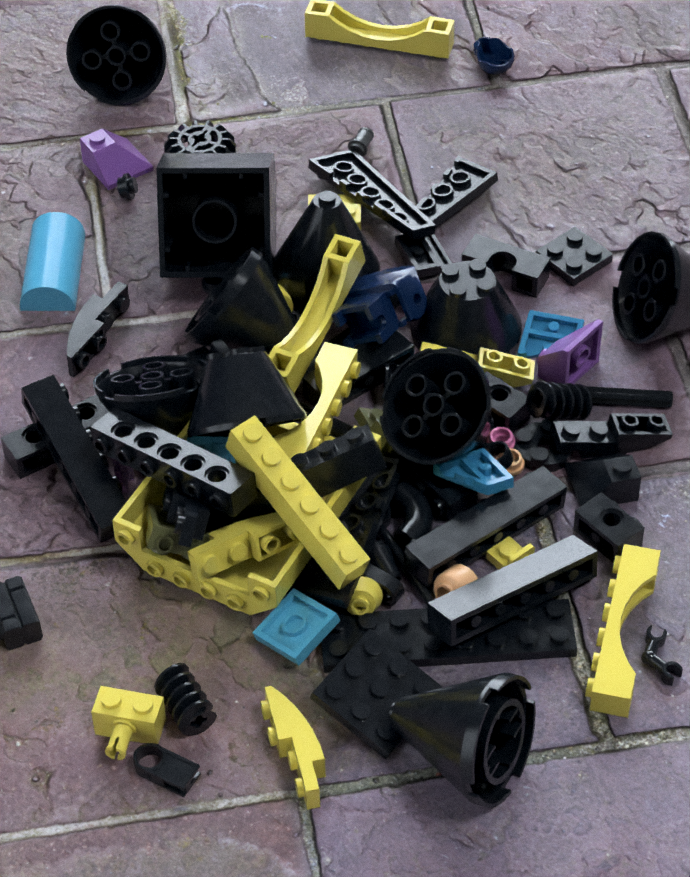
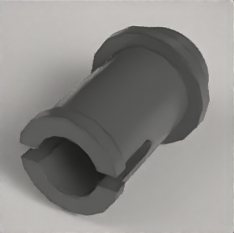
(361, 141)

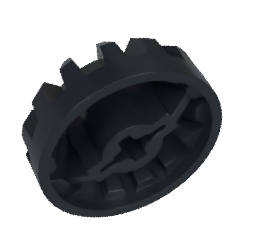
(200, 139)

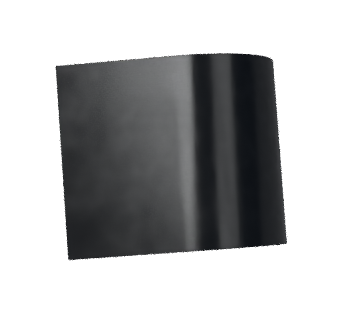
(214, 211)

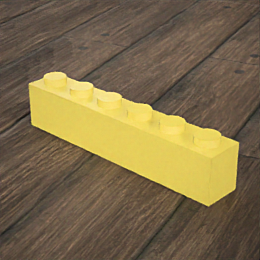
(297, 502)

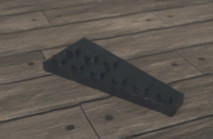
(362, 520)

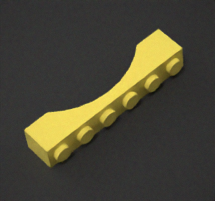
(331, 22)
(336, 276)
(334, 374)
(614, 677)

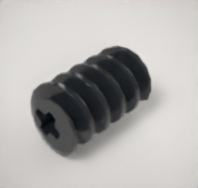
(559, 401)
(185, 699)

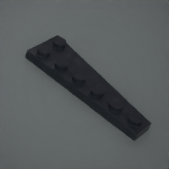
(369, 188)

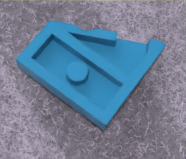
(544, 330)
(476, 471)

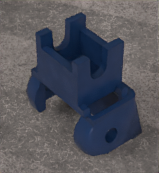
(370, 310)

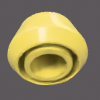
(366, 597)

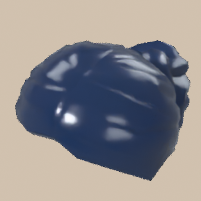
(493, 55)

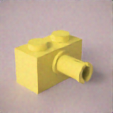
(127, 718)

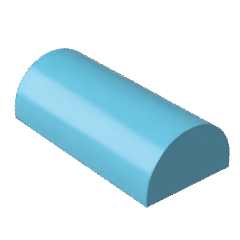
(53, 263)

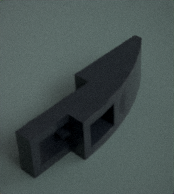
(90, 326)
(619, 434)
(186, 514)

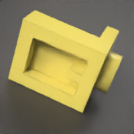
(508, 552)

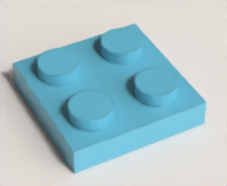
(296, 626)

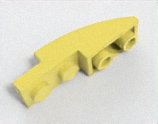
(510, 368)
(239, 541)
(297, 741)

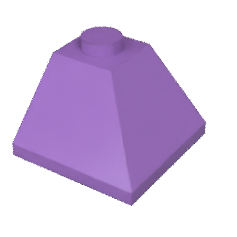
(111, 157)
(571, 355)

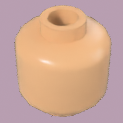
(452, 579)

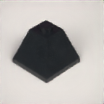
(611, 474)

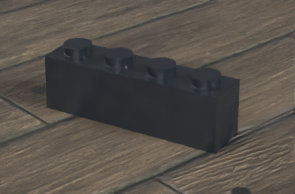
(373, 362)

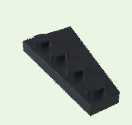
(456, 189)

